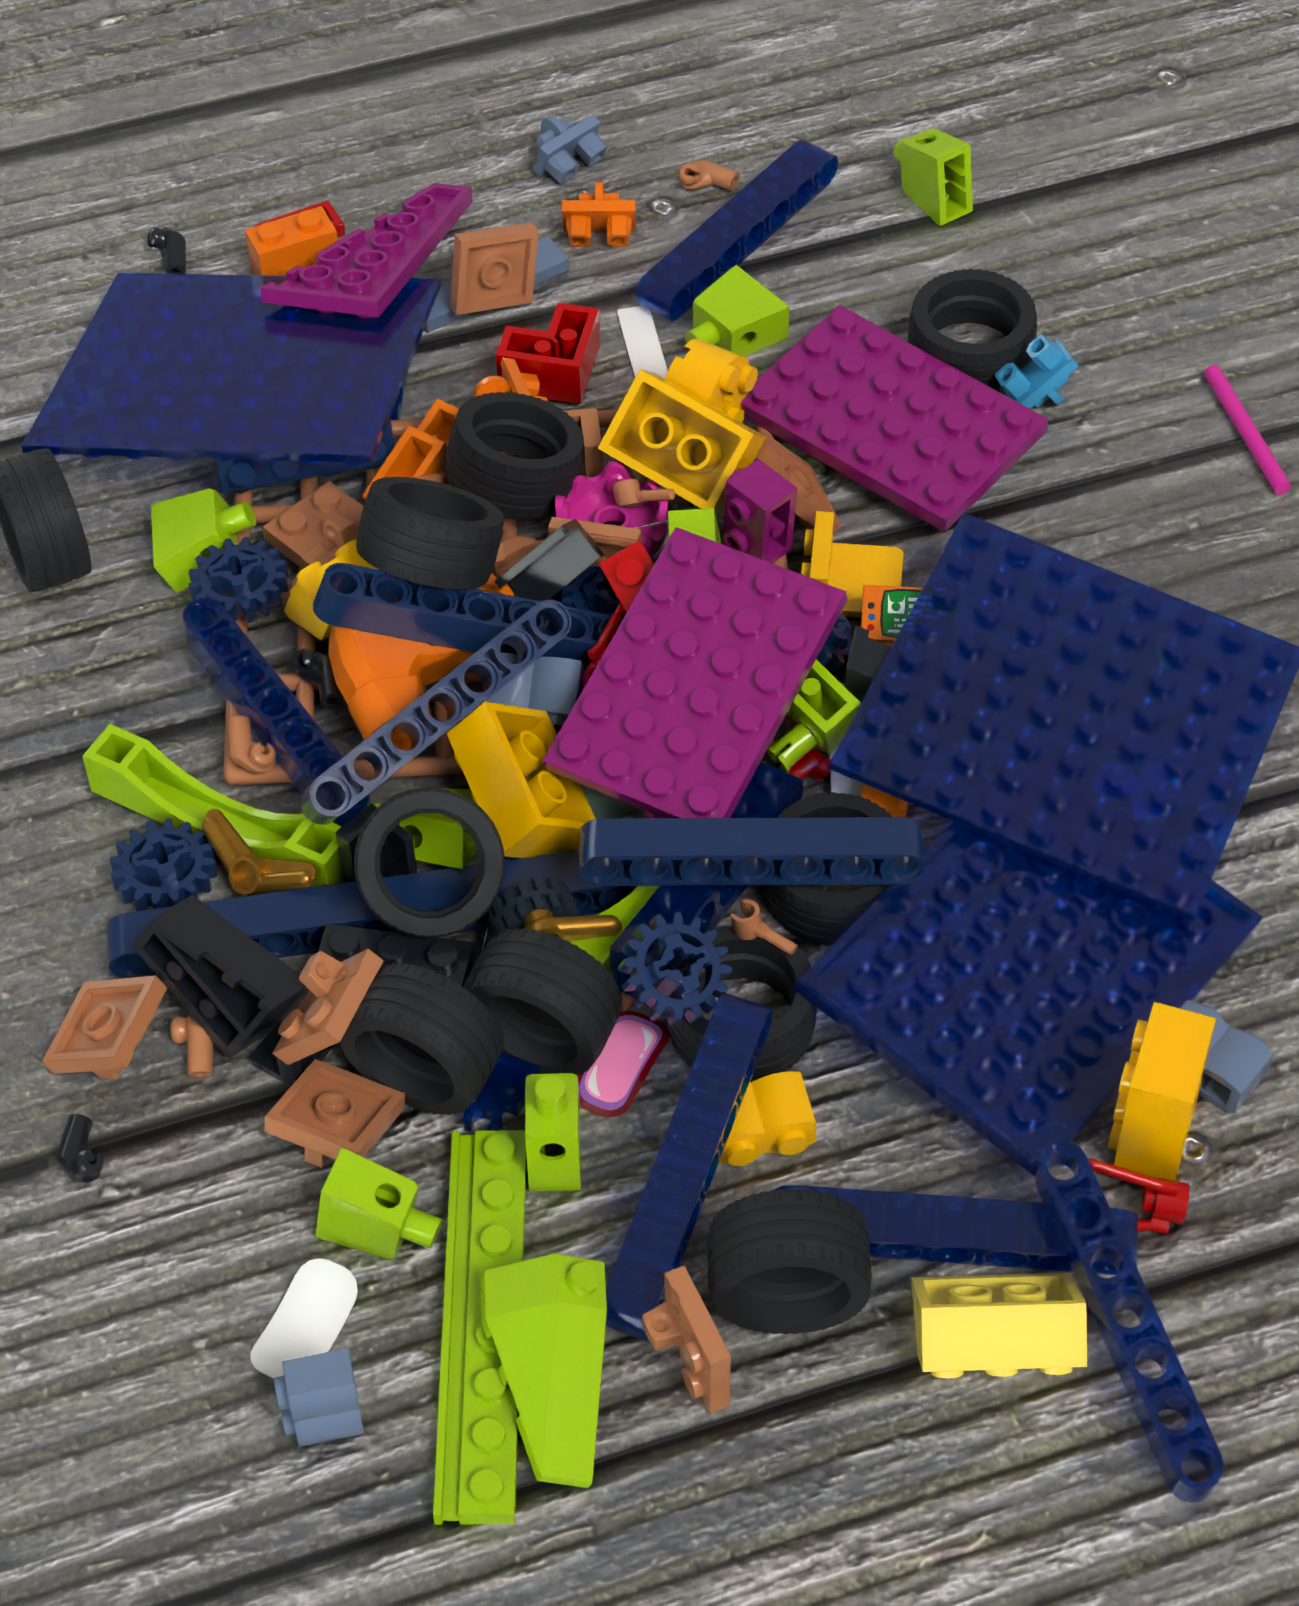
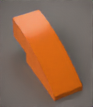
(423, 448)

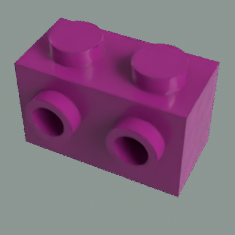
(759, 512)

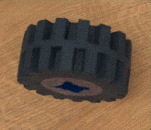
(511, 908)

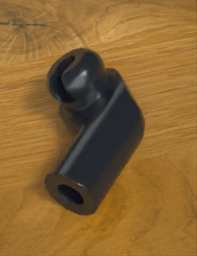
(172, 245)
(318, 670)
(74, 1154)

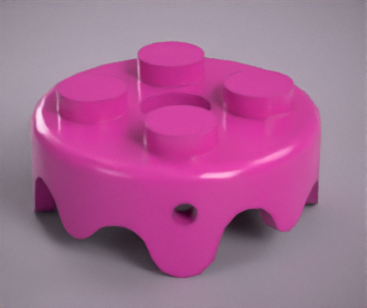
(594, 501)

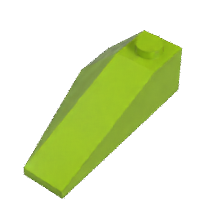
(550, 1343)

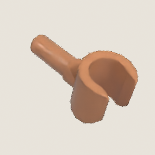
(628, 494)
(753, 927)

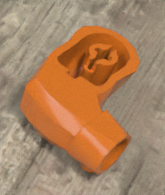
(388, 673)

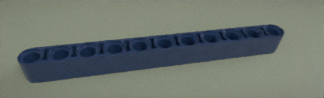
(296, 919)

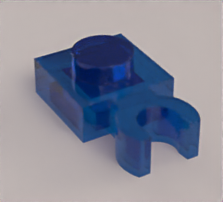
(501, 1093)

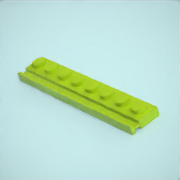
(474, 1408)

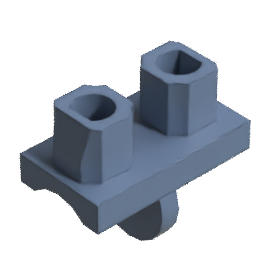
(564, 141)

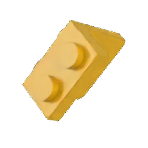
(849, 564)

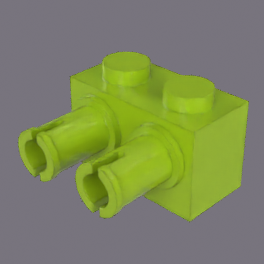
(822, 718)

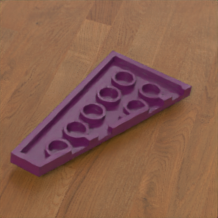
(371, 267)

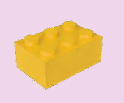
(679, 440)
(503, 763)
(1160, 1090)

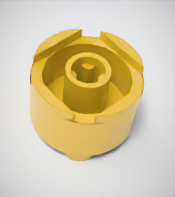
(714, 376)

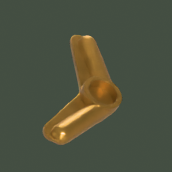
(245, 869)
(572, 927)

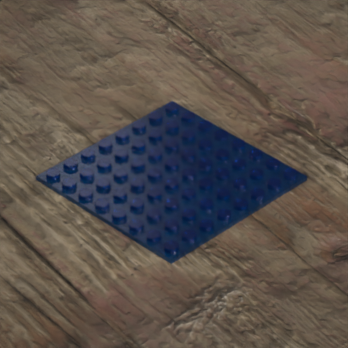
(220, 376)
(1072, 714)

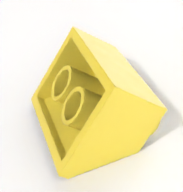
(999, 1324)

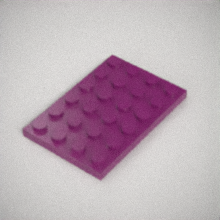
(892, 417)
(695, 680)

